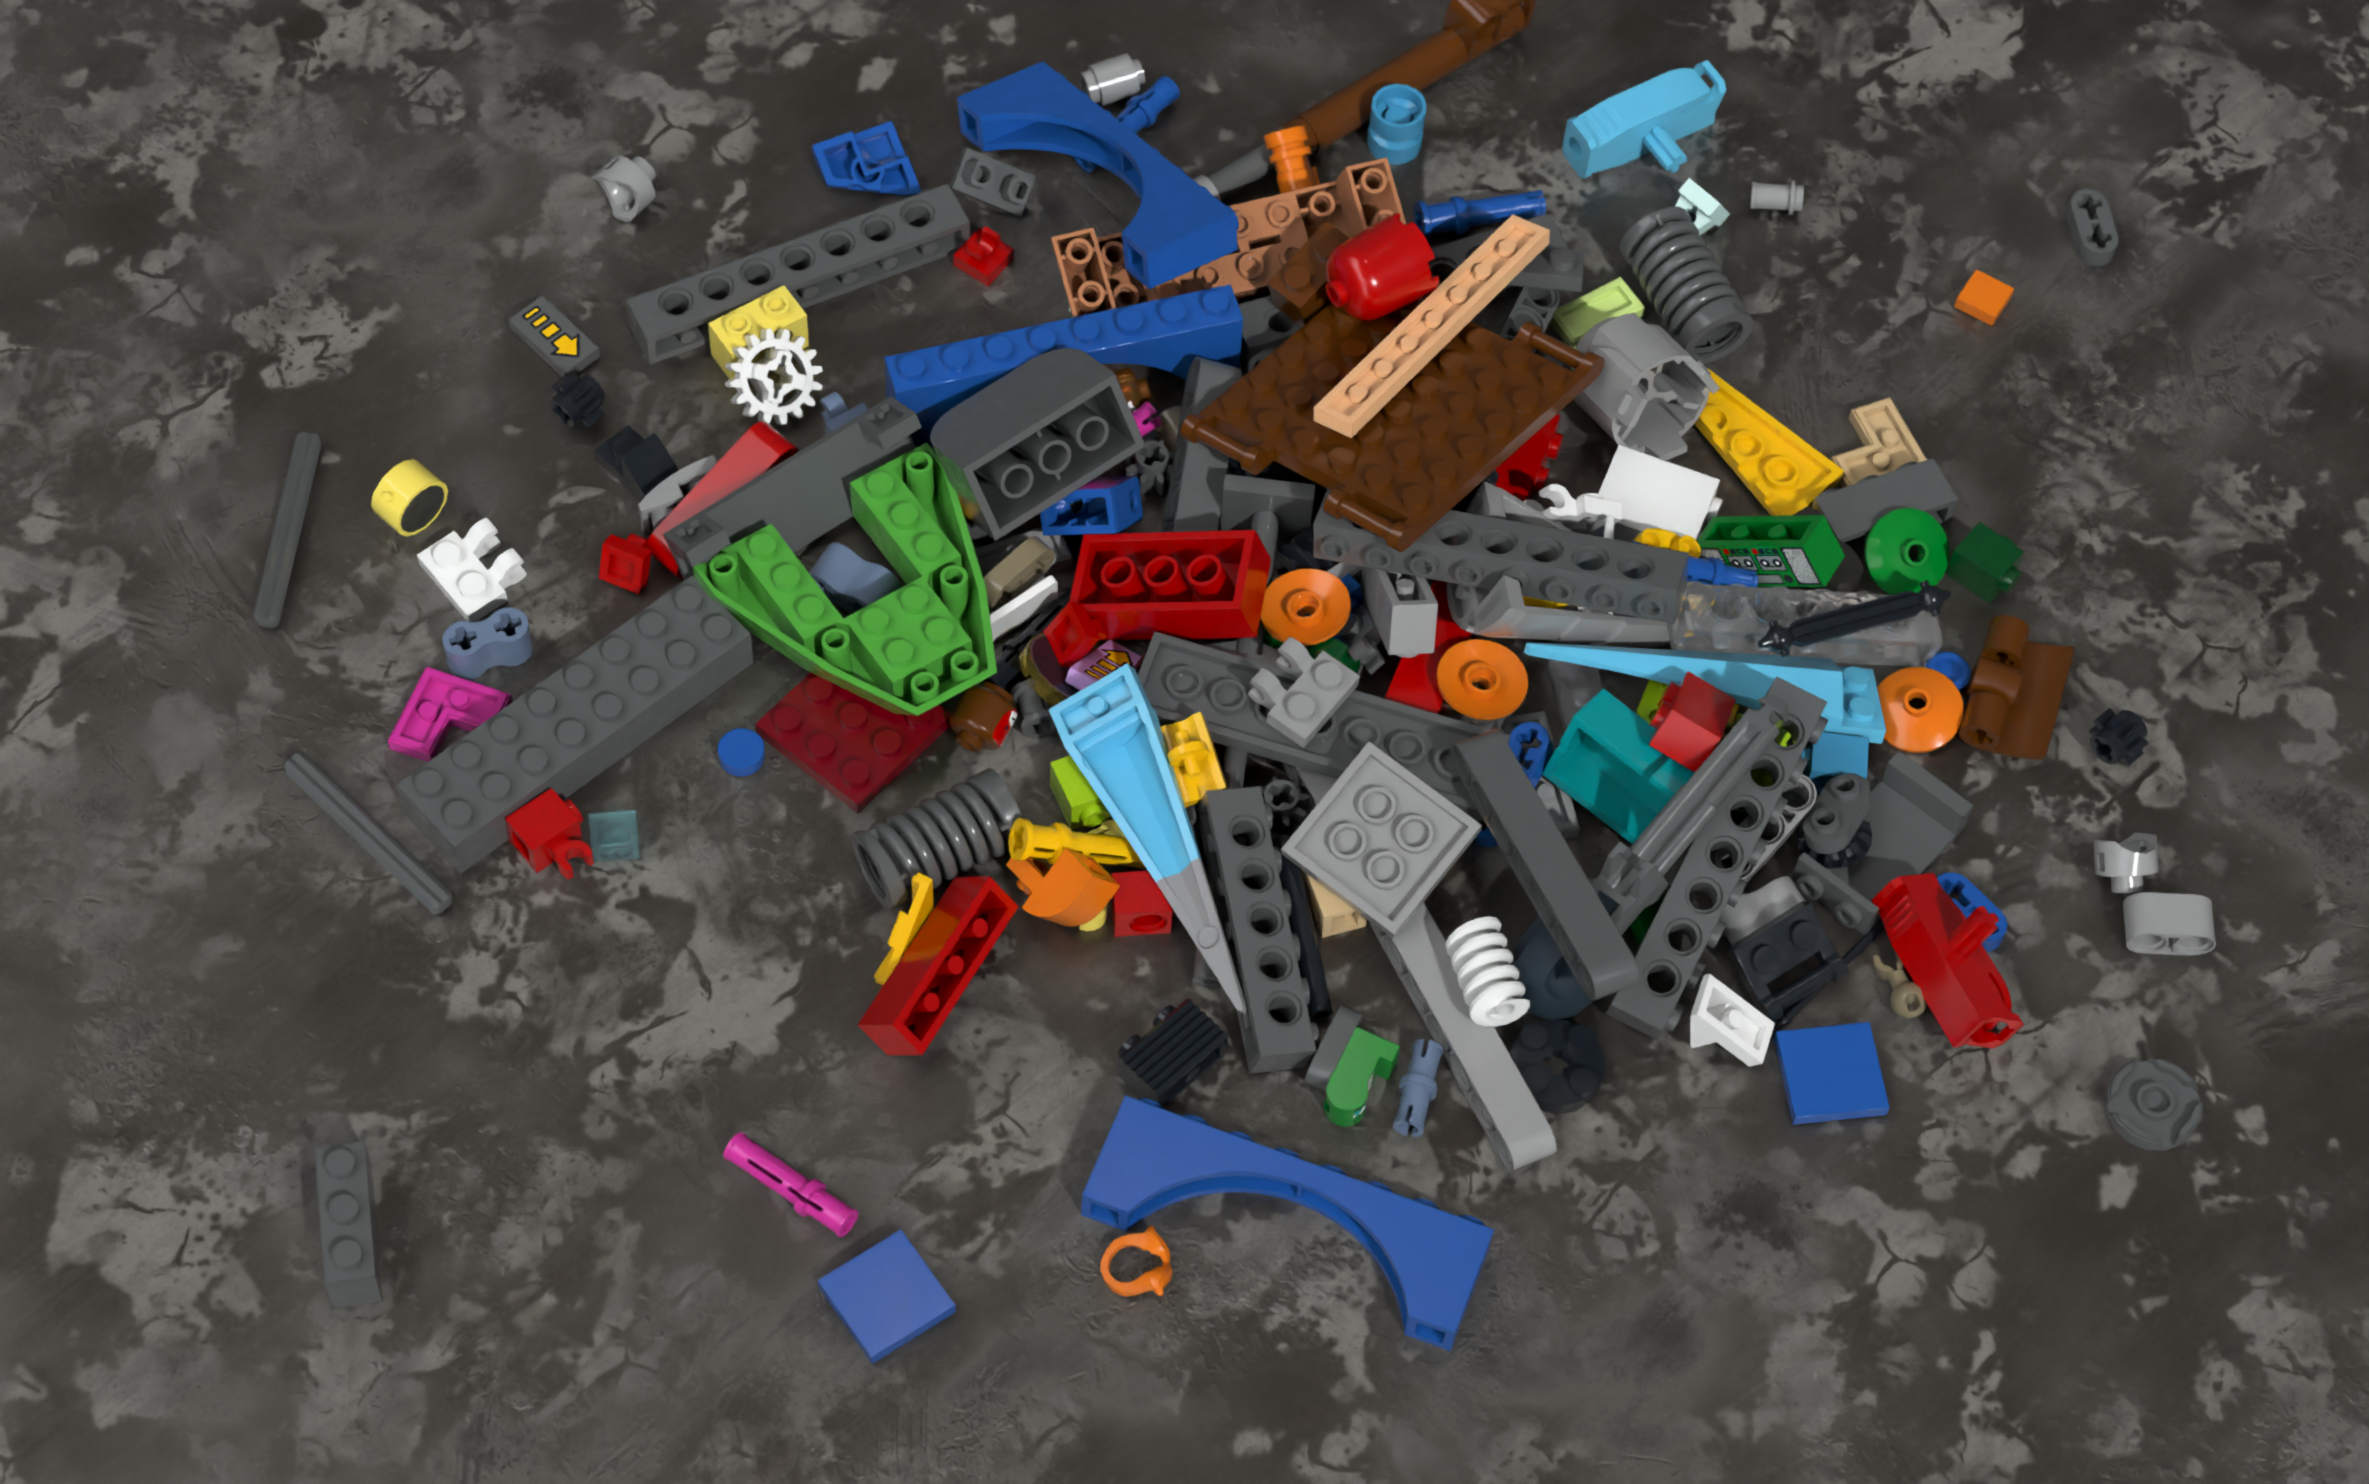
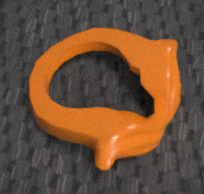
(1150, 1281)

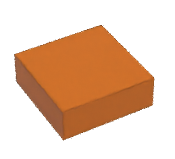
(1984, 297)

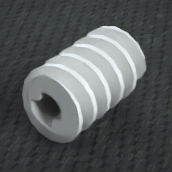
(1486, 972)

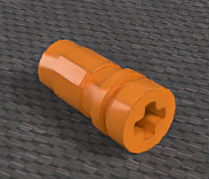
(1291, 159)

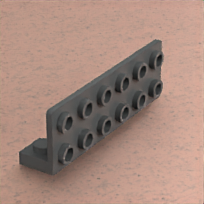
(801, 494)

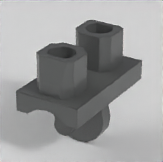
(992, 182)

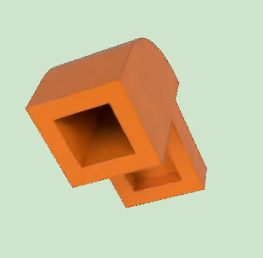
(1068, 891)

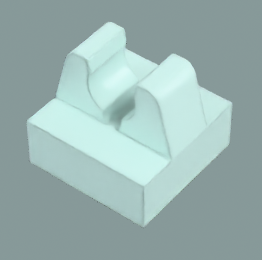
(1708, 209)

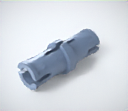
(1418, 1088)

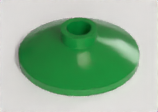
(1889, 545)

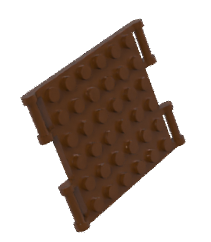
(1423, 446)

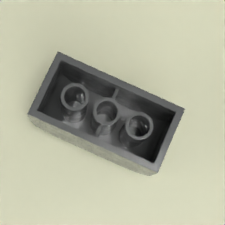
(1034, 438)

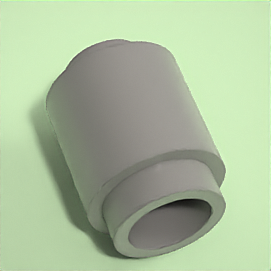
(1112, 79)

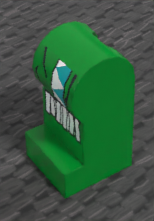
(1354, 1075)

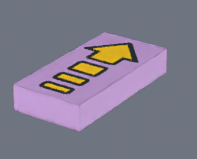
(1099, 664)

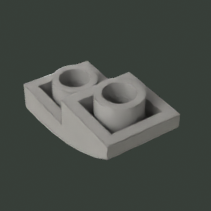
(670, 493)

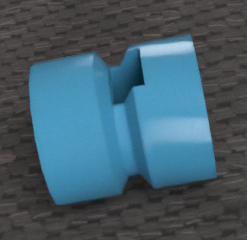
(1396, 123)

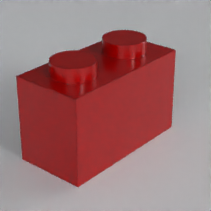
(1690, 720)

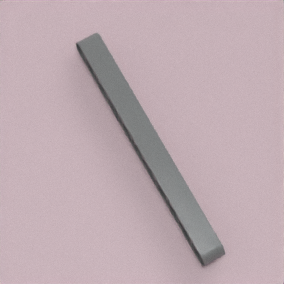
(1470, 1050)

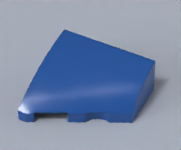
(867, 162)

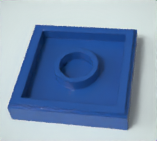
(1831, 1073)
(886, 1296)

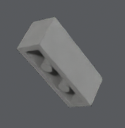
(1401, 610)

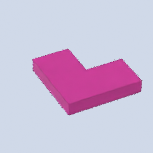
(438, 704)

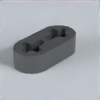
(2100, 225)
(1333, 1046)

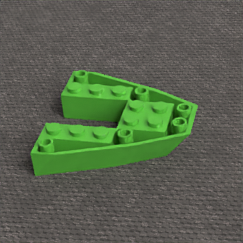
(901, 649)

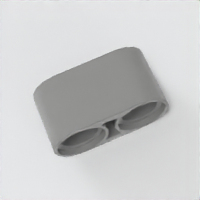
(2169, 923)

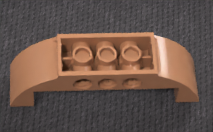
(1266, 240)

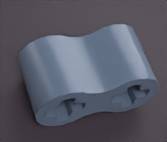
(850, 579)
(480, 645)

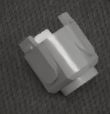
(1646, 388)

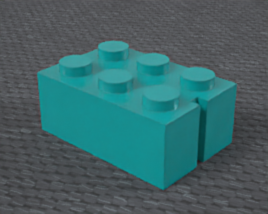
(1613, 768)

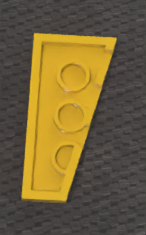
(1764, 453)

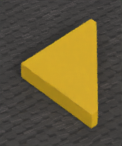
(907, 925)

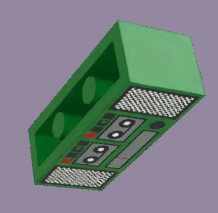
(1779, 548)

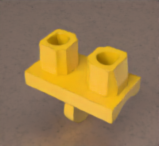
(1193, 758)

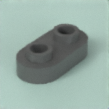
(1843, 805)

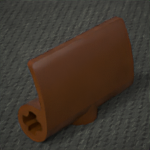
(2014, 691)

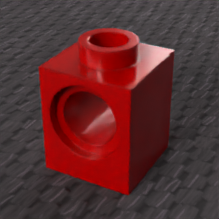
(1139, 906)

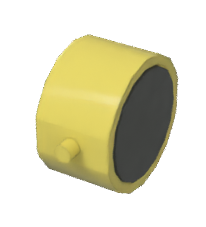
(409, 497)

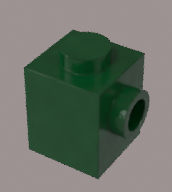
(1986, 563)

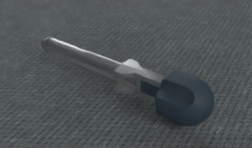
(1634, 875)

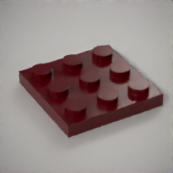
(847, 739)

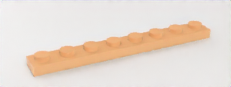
(1431, 326)

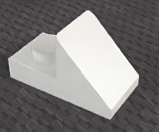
(1730, 1021)

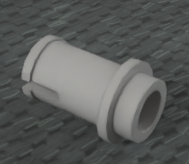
(1777, 196)

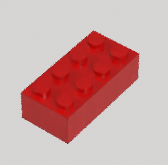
(1173, 583)

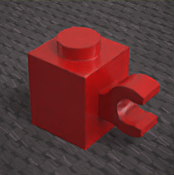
(548, 833)

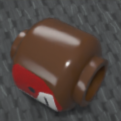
(983, 717)

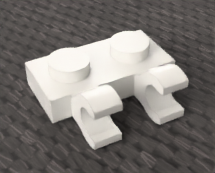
(1580, 515)
(462, 577)

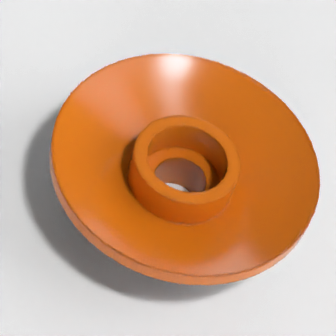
(1302, 594)
(1485, 665)
(1922, 728)

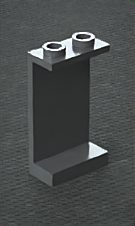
(1910, 824)

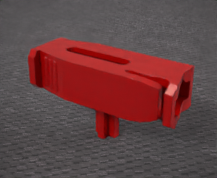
(1948, 959)

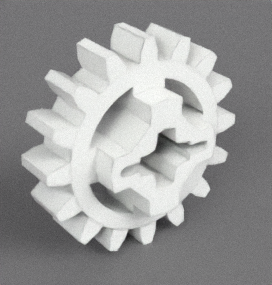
(777, 359)

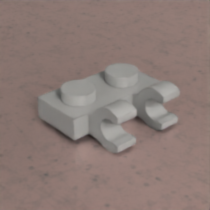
(1312, 698)

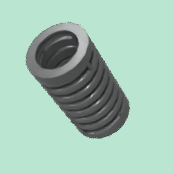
(1686, 284)
(940, 846)

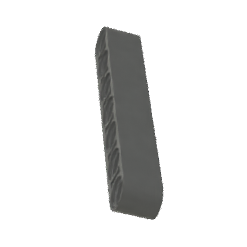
(1545, 865)

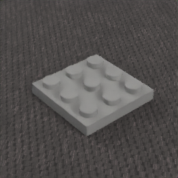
(1381, 839)

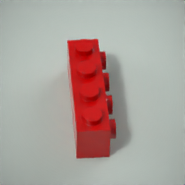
(938, 965)

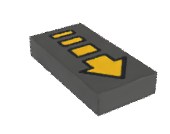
(554, 337)

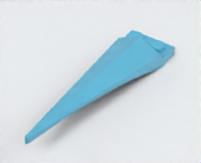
(1850, 691)

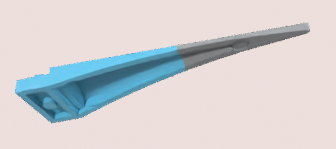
(1124, 758)

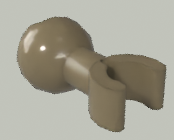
(1906, 996)

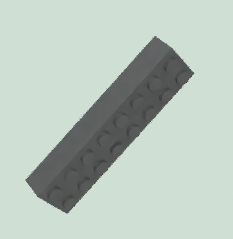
(576, 722)

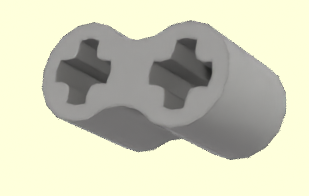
(1759, 908)

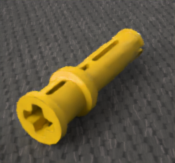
(1050, 841)

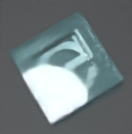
(614, 836)

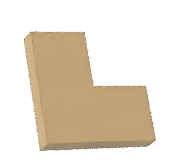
(1885, 443)

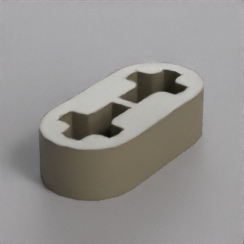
(1017, 572)

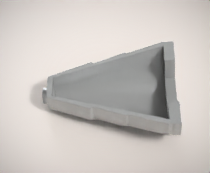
(1503, 612)

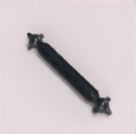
(1854, 618)

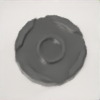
(2153, 1104)

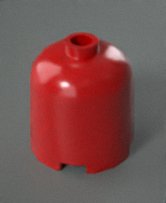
(1380, 269)

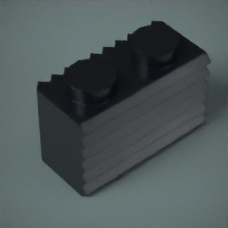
(1171, 1053)

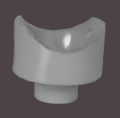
(627, 185)
(2126, 861)

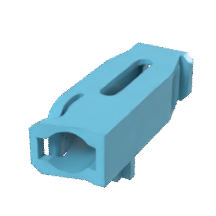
(1644, 121)

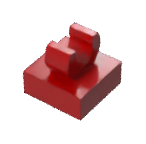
(984, 256)
(625, 562)
(1073, 634)

